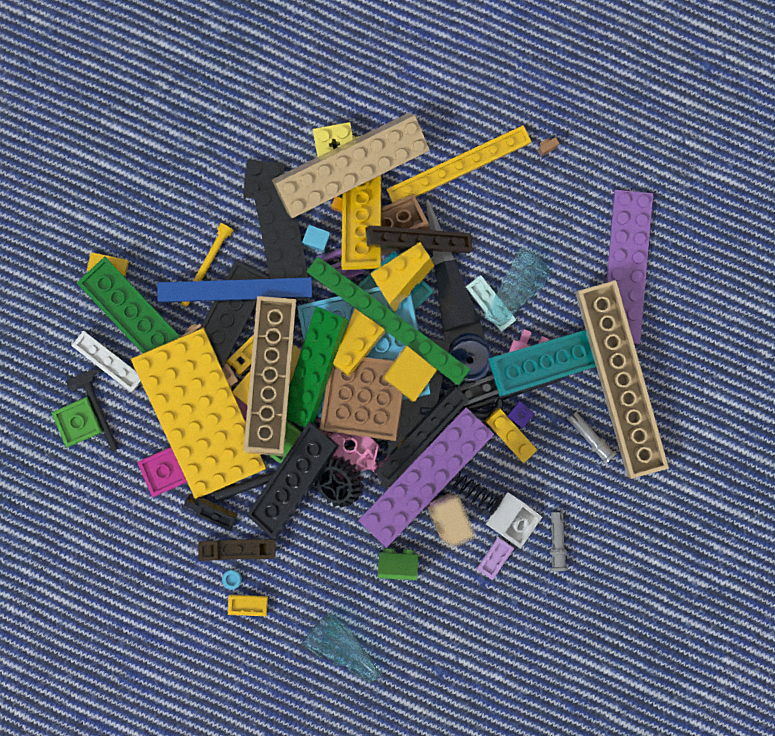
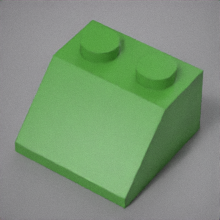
(397, 565)

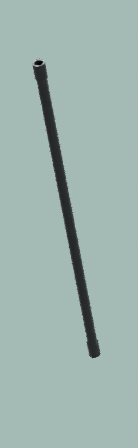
(231, 491)

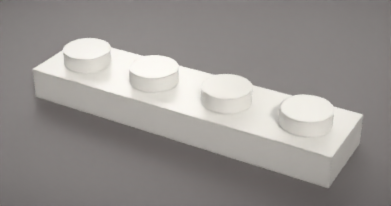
(107, 361)

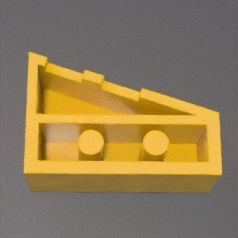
(402, 274)

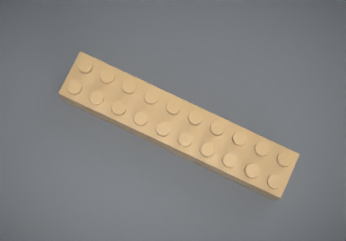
(622, 379)

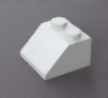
(514, 520)

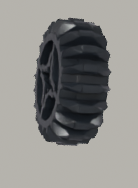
(335, 487)

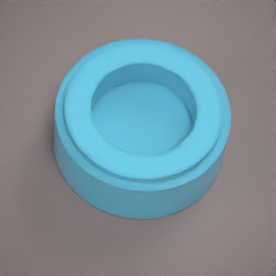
(232, 579)

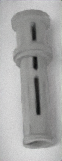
(598, 445)
(558, 552)

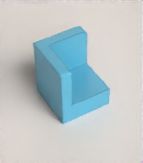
(316, 238)

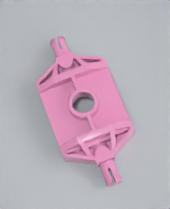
(363, 454)

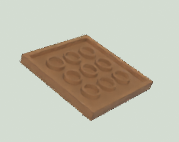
(362, 402)

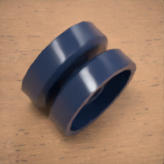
(477, 349)

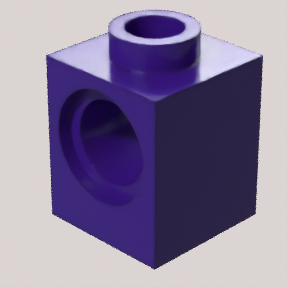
(520, 415)

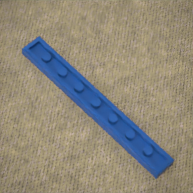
(233, 289)

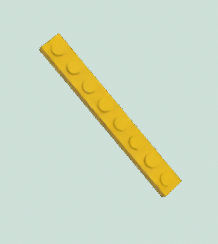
(461, 165)

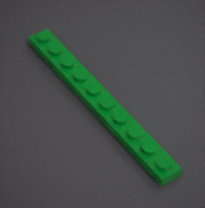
(389, 321)

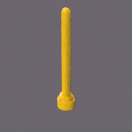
(223, 233)

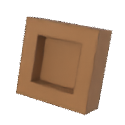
(547, 146)

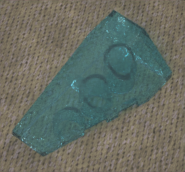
(521, 283)
(337, 643)

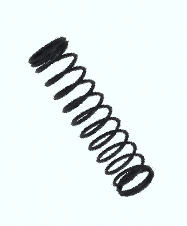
(498, 499)

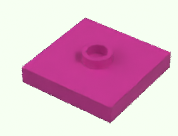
(162, 472)

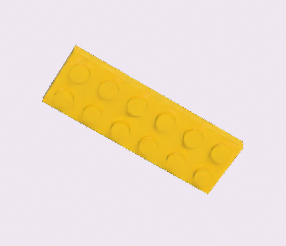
(360, 209)

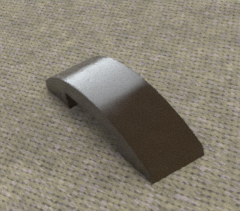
(236, 549)

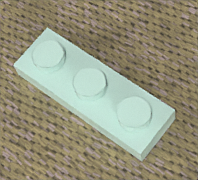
(484, 296)

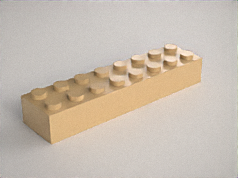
(351, 165)
(270, 376)
(450, 519)

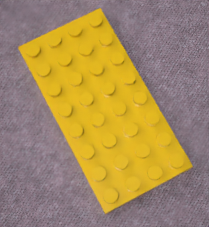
(197, 412)

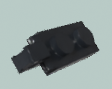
(211, 512)

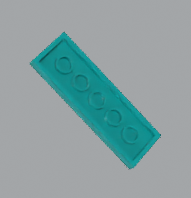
(542, 362)

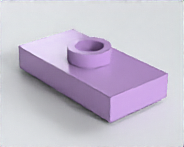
(495, 558)

